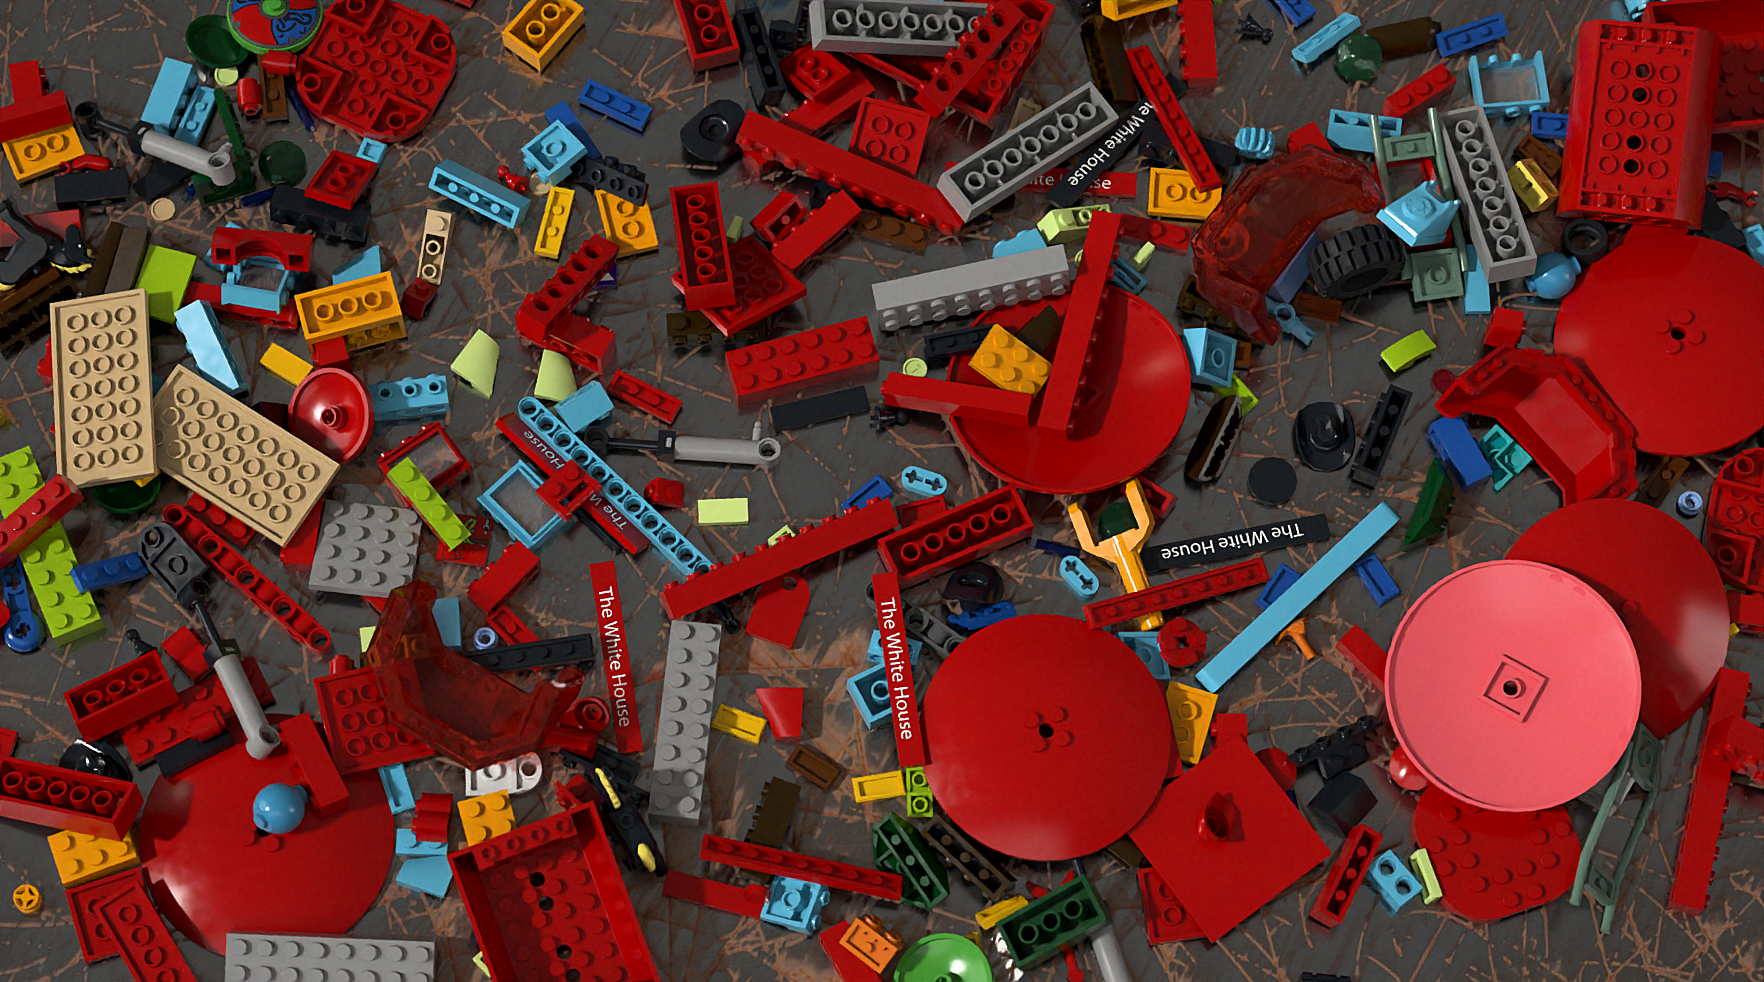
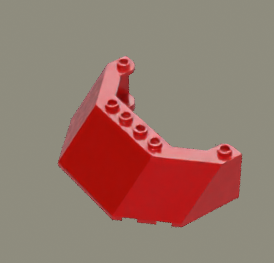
(1554, 417)

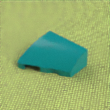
(1505, 456)

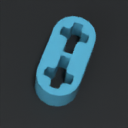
(926, 477)
(1075, 580)

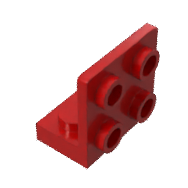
(576, 793)

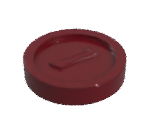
(1442, 380)

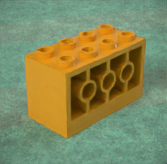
(359, 310)

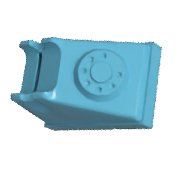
(1420, 215)

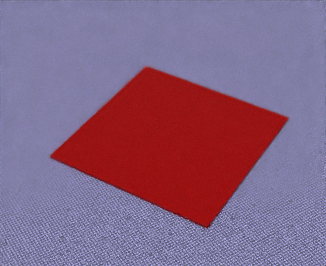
(1234, 877)

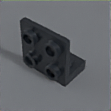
(788, 36)

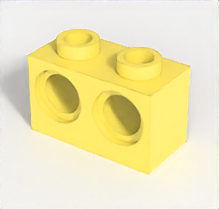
(1532, 185)

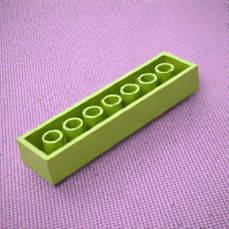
(48, 557)

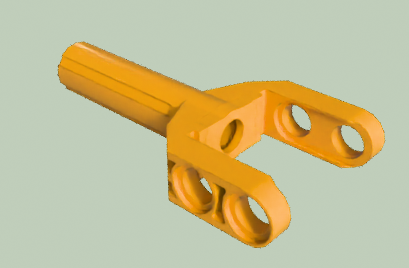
(1123, 548)

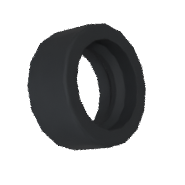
(1589, 227)

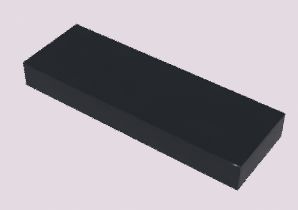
(161, 181)
(956, 342)
(191, 752)

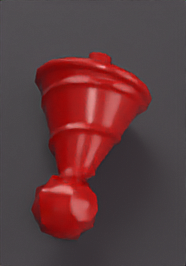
(516, 182)

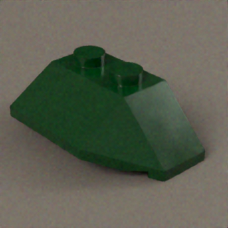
(1430, 508)
(904, 852)

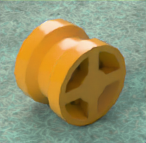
(25, 894)

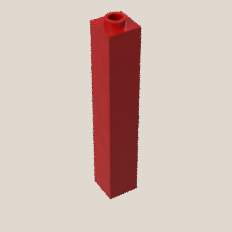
(35, 116)
(958, 399)
(1364, 655)

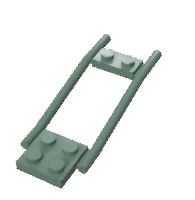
(1432, 272)
(1642, 762)

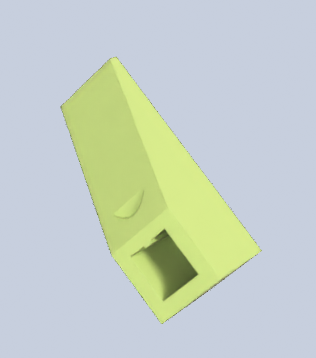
(1068, 223)

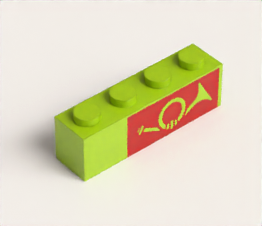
(428, 504)

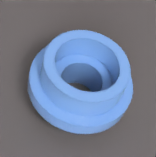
(1694, 498)
(485, 632)

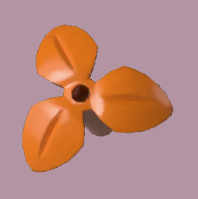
(1296, 630)

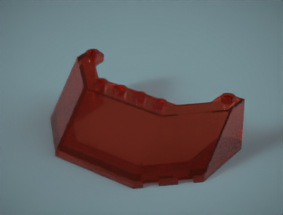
(1265, 225)
(453, 699)

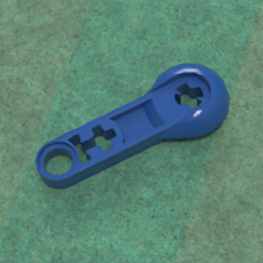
(21, 611)

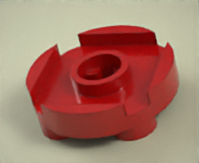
(1190, 633)

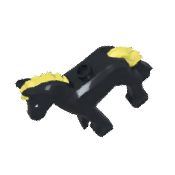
(36, 245)
(626, 824)

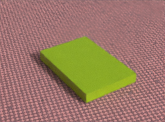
(166, 279)

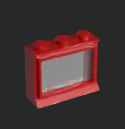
(432, 454)

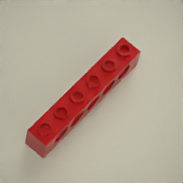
(930, 96)
(567, 287)

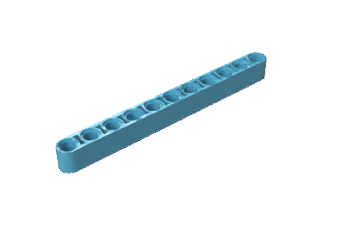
(613, 481)
(1298, 597)

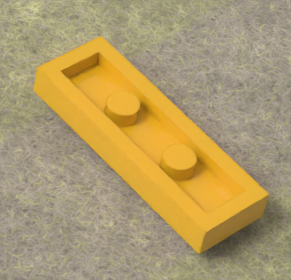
(554, 222)

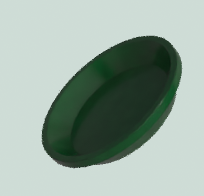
(212, 42)
(126, 495)

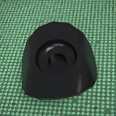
(714, 131)
(1325, 435)
(974, 585)
(95, 758)

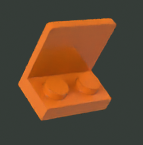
(872, 941)

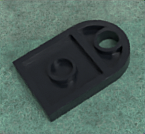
(172, 558)

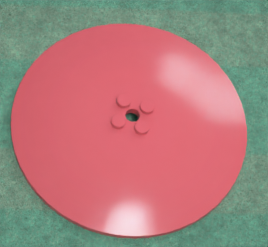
(1525, 628)

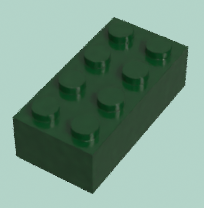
(1054, 922)

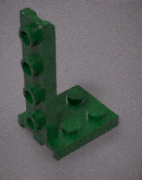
(206, 190)

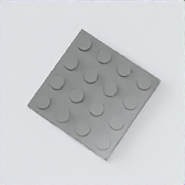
(365, 548)

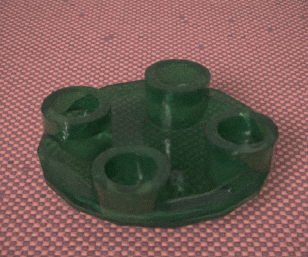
(1359, 57)
(282, 162)
(1116, 520)

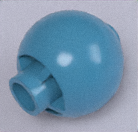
(1553, 275)
(279, 807)

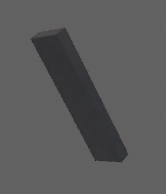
(819, 408)

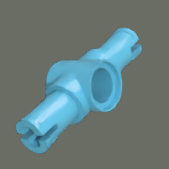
(1293, 324)

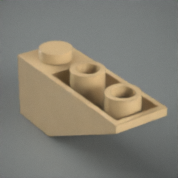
(436, 244)

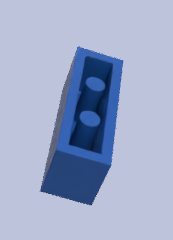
(1461, 452)

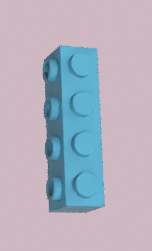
(479, 193)
(210, 347)
(410, 397)

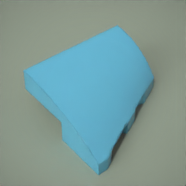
(361, 266)
(426, 875)

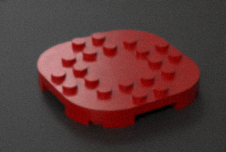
(377, 68)
(1736, 521)
(1492, 859)

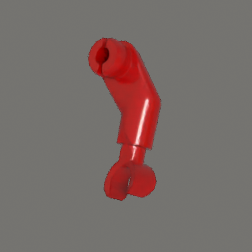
(87, 161)
(1727, 189)

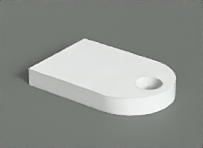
(504, 776)

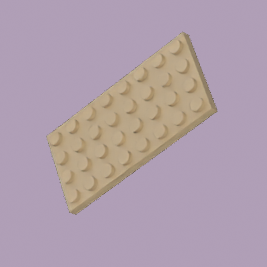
(103, 388)
(237, 456)

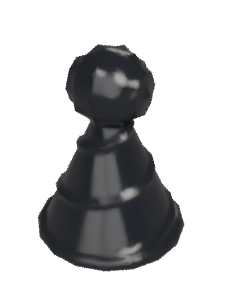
(1250, 26)
(884, 417)
(140, 646)

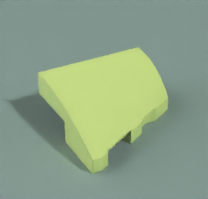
(478, 362)
(555, 377)

